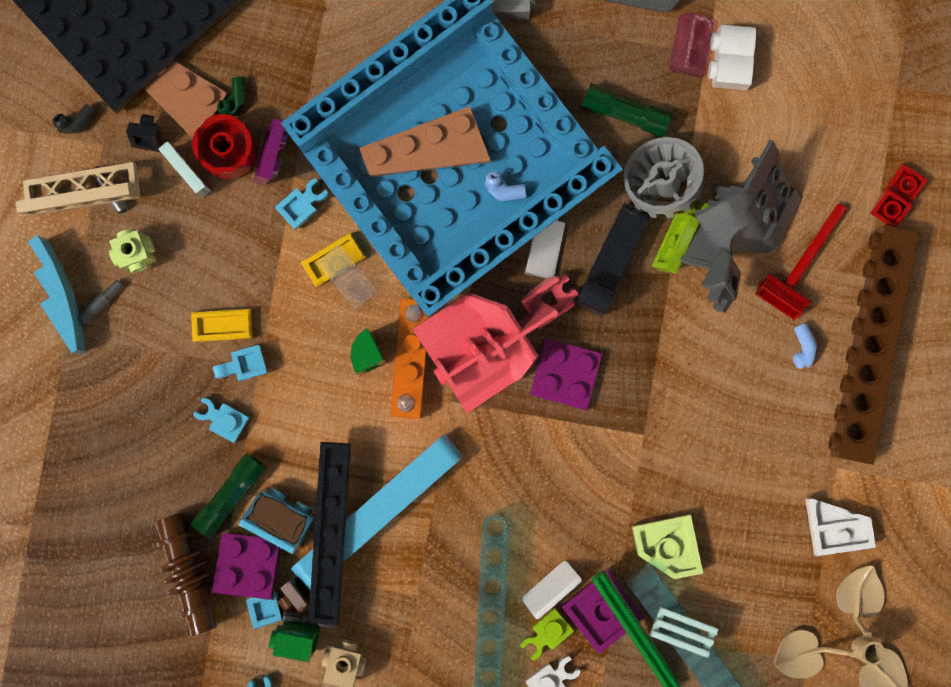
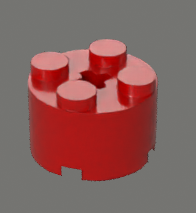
(214, 135)

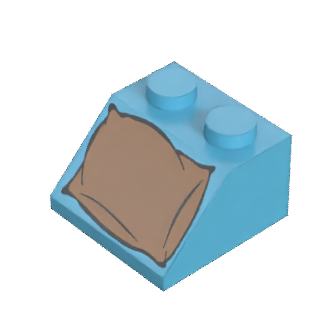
(278, 519)

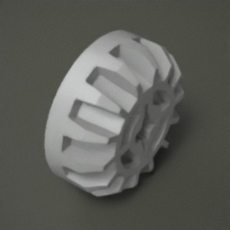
(661, 160)

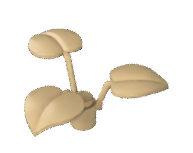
(863, 596)

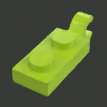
(678, 239)

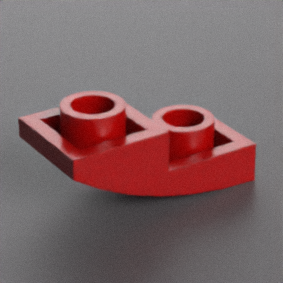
(898, 196)

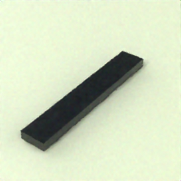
(329, 533)

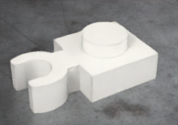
(550, 677)

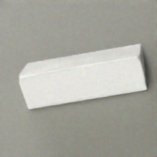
(545, 251)
(551, 589)

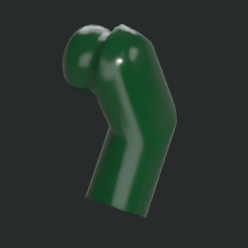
(237, 100)

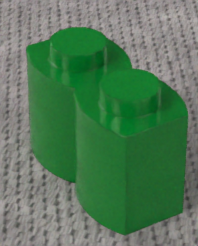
(294, 641)

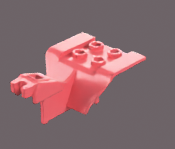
(481, 343)

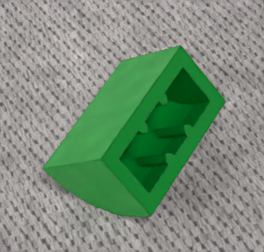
(366, 353)

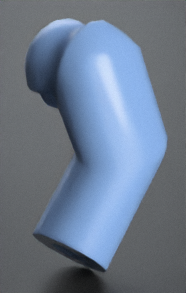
(501, 190)
(808, 347)

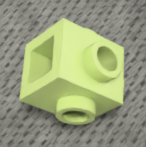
(139, 257)

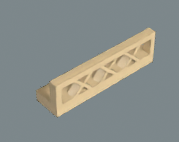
(81, 196)

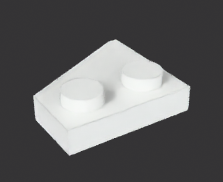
(838, 529)

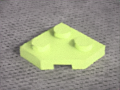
(669, 546)

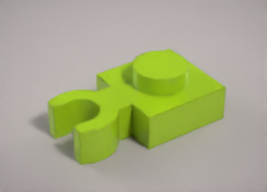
(550, 631)

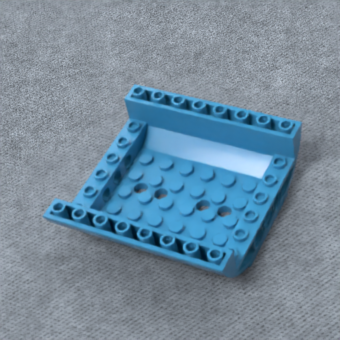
(454, 226)

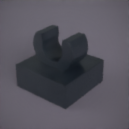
(144, 134)

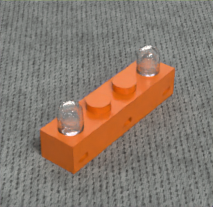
(409, 363)

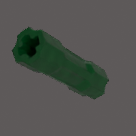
(647, 118)
(227, 497)

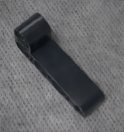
(612, 260)

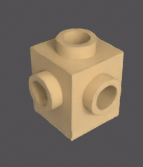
(343, 674)

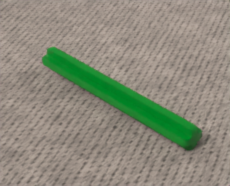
(634, 630)

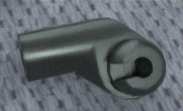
(75, 123)

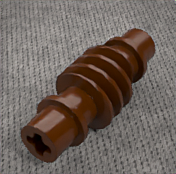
(185, 574)

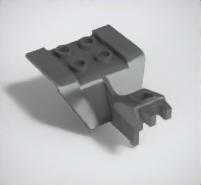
(742, 220)

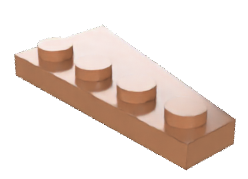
(185, 96)
(432, 145)

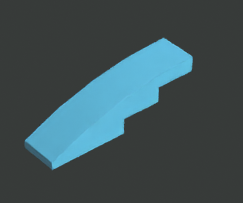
(61, 304)

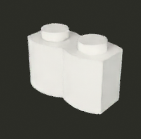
(733, 57)

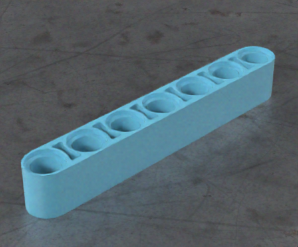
(390, 500)

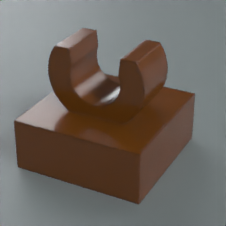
(295, 594)

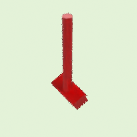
(782, 295)

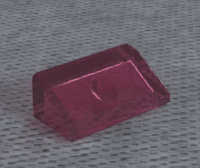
(691, 44)

